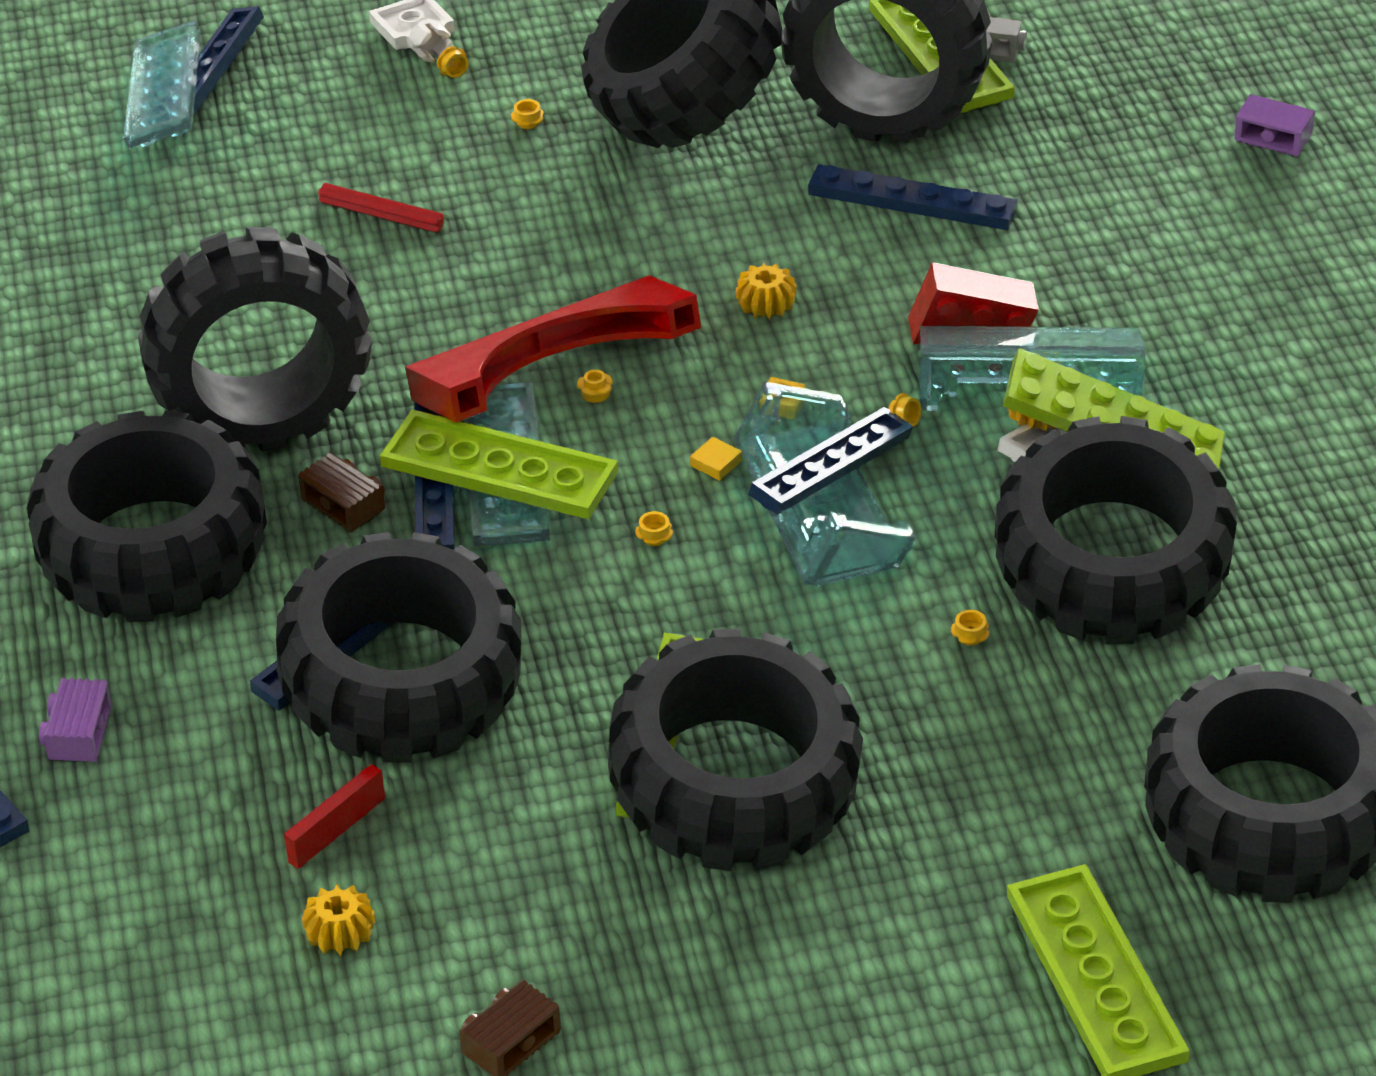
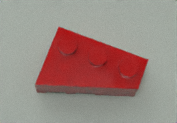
(971, 299)

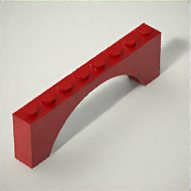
(463, 377)

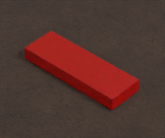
(334, 816)

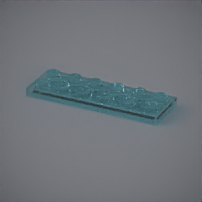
(162, 85)
(495, 518)

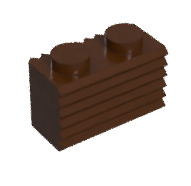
(341, 491)
(510, 1029)

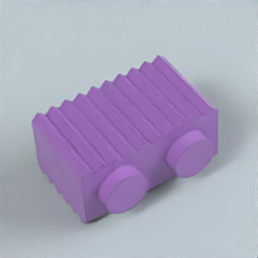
(1274, 125)
(76, 720)

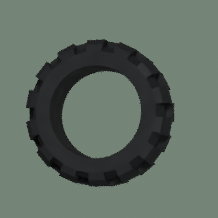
(678, 64)
(878, 102)
(240, 273)
(156, 566)
(1106, 593)
(398, 709)
(728, 816)
(1255, 842)

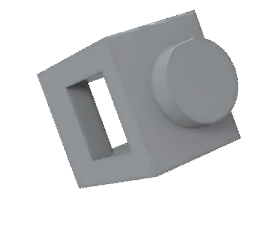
(1006, 39)

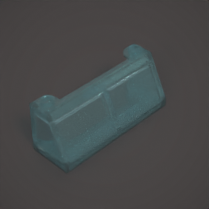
(986, 355)
(838, 528)

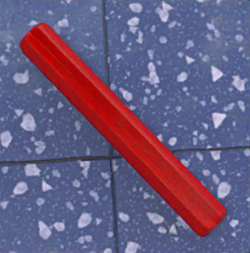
(381, 207)

